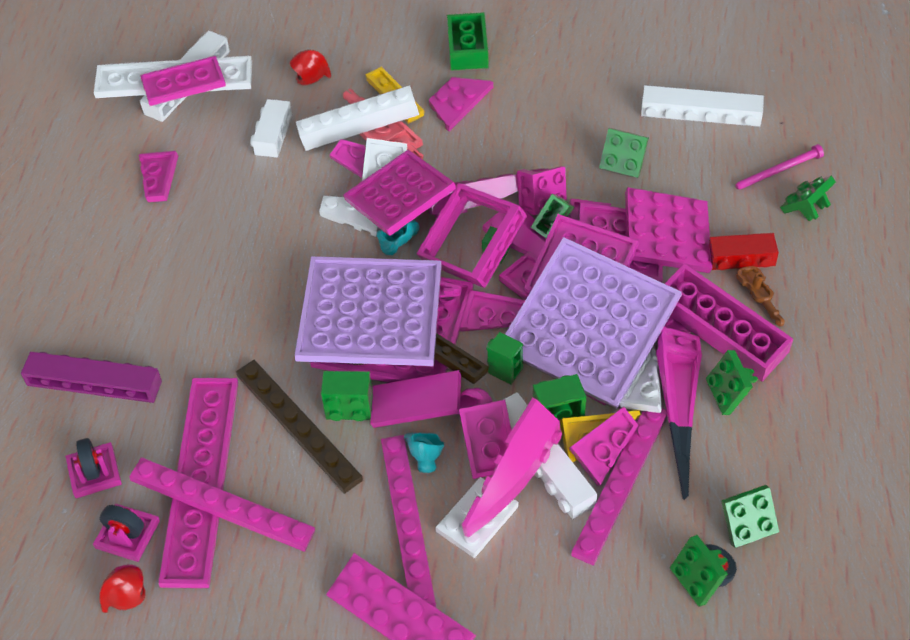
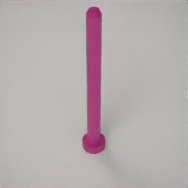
(816, 151)

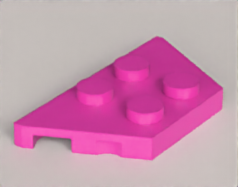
(458, 98)

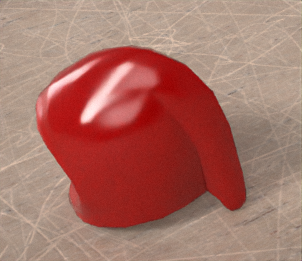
(310, 66)
(122, 588)

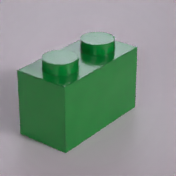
(505, 358)

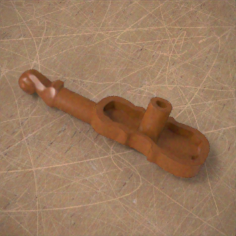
(754, 280)

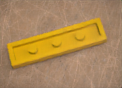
(384, 83)

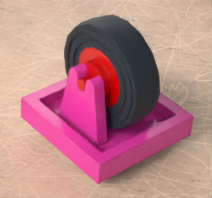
(92, 468)
(125, 531)

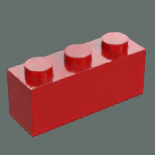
(743, 251)

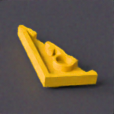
(576, 428)

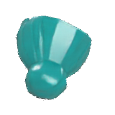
(390, 244)
(425, 449)

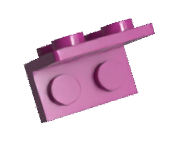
(537, 187)

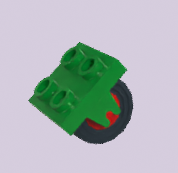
(703, 569)

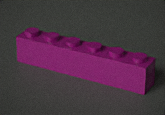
(92, 376)

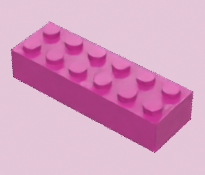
(727, 323)

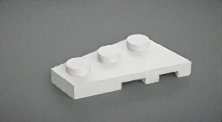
(342, 212)

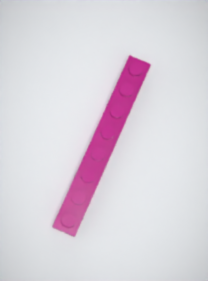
(618, 487)
(222, 504)
(407, 518)

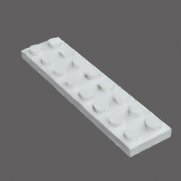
(125, 79)

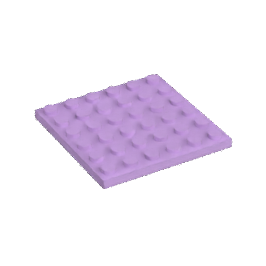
(370, 311)
(592, 320)

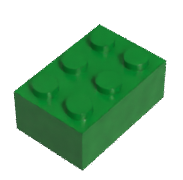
(467, 41)

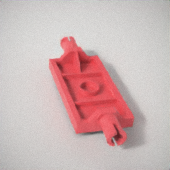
(393, 132)

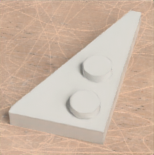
(645, 388)

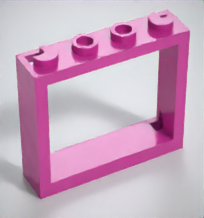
(496, 248)

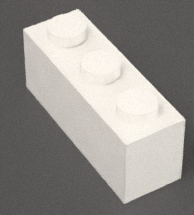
(271, 128)

